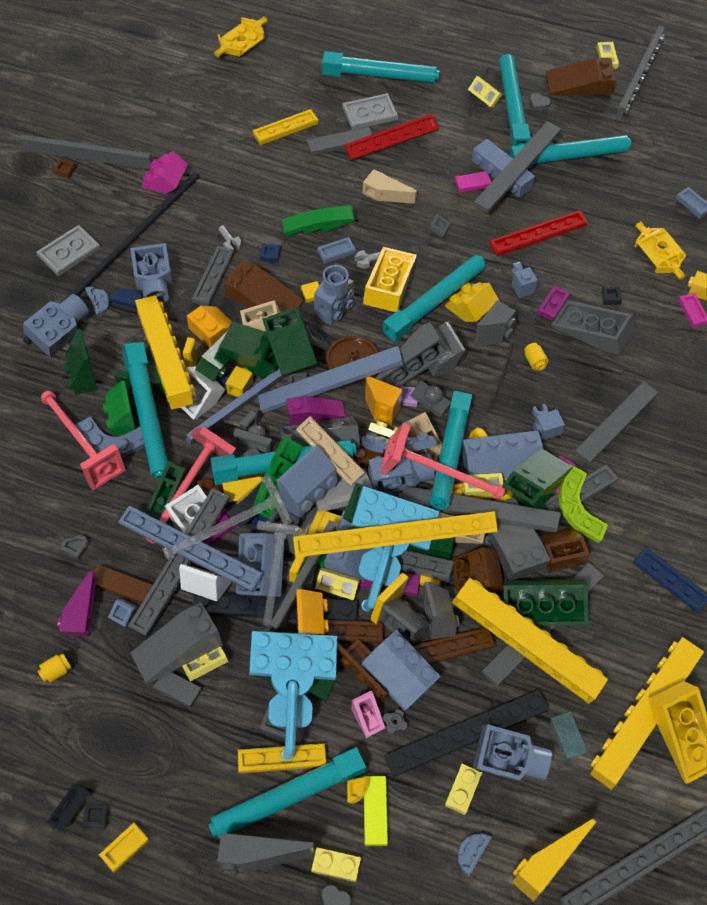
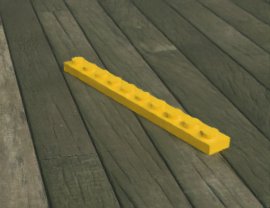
(394, 534)

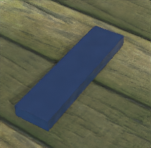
(671, 580)

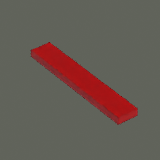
(391, 137)
(538, 233)

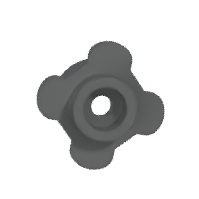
(391, 727)

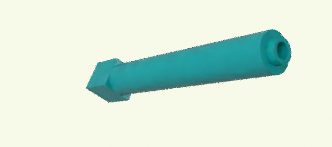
(335, 64)
(519, 129)
(579, 149)
(401, 321)
(136, 365)
(450, 449)
(229, 468)
(342, 768)

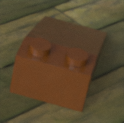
(582, 78)
(254, 286)

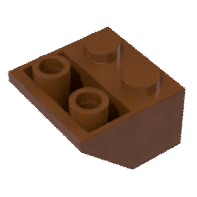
(565, 549)
(480, 566)

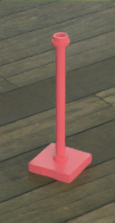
(211, 443)
(396, 449)
(99, 466)

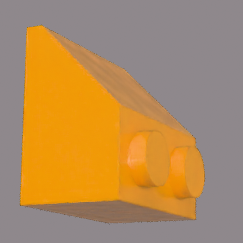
(208, 324)
(383, 400)
(310, 612)

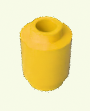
(536, 356)
(54, 668)

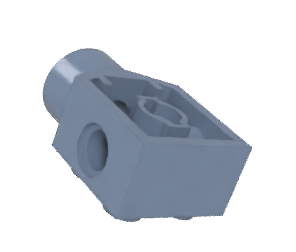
(152, 270)
(333, 294)
(55, 324)
(402, 474)
(510, 754)

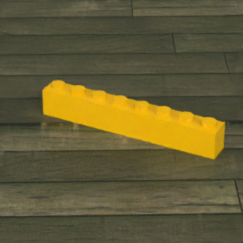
(164, 353)
(530, 641)
(640, 720)

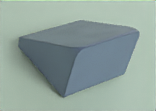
(123, 611)

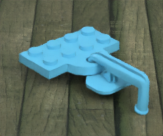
(380, 563)
(294, 661)

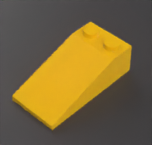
(389, 279)
(684, 728)
(536, 873)

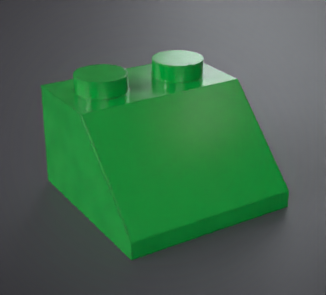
(119, 410)

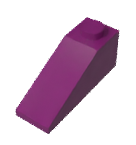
(317, 408)
(78, 611)

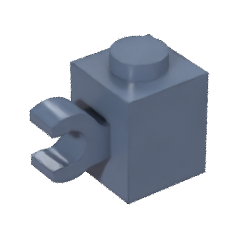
(523, 281)
(547, 423)

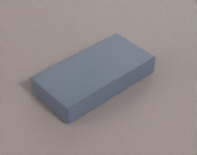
(693, 202)
(336, 250)

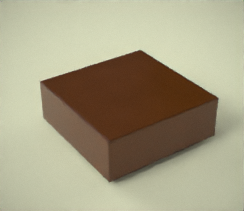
(64, 168)

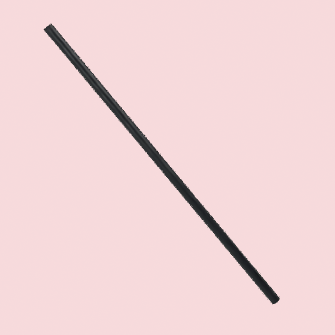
(106, 262)

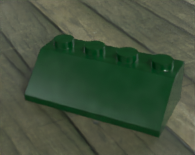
(549, 601)

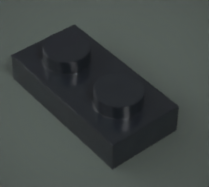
(68, 807)

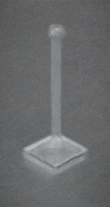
(272, 502)
(280, 533)

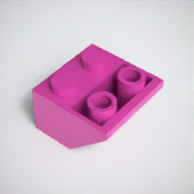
(165, 173)

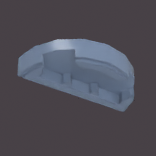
(99, 300)
(471, 851)

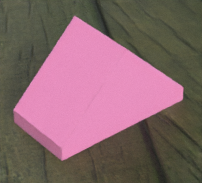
(367, 714)

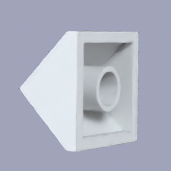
(185, 507)
(202, 582)

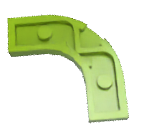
(574, 511)

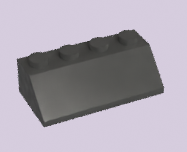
(337, 429)

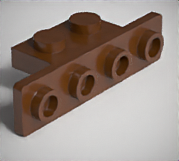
(352, 659)

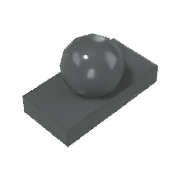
(431, 398)
(253, 438)

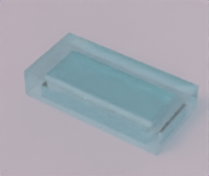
(568, 736)

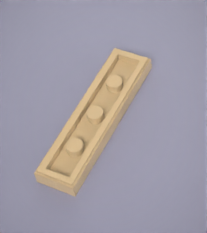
(344, 465)

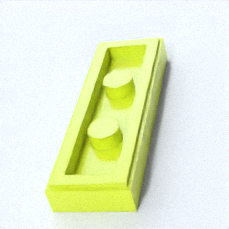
(375, 812)

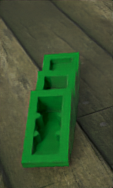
(318, 219)
(280, 463)

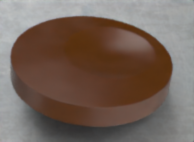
(348, 350)

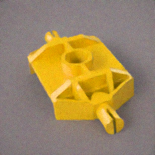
(248, 30)
(666, 260)

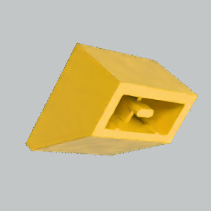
(472, 301)

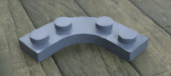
(377, 443)
(126, 444)

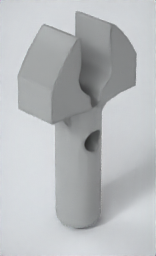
(229, 239)
(367, 258)

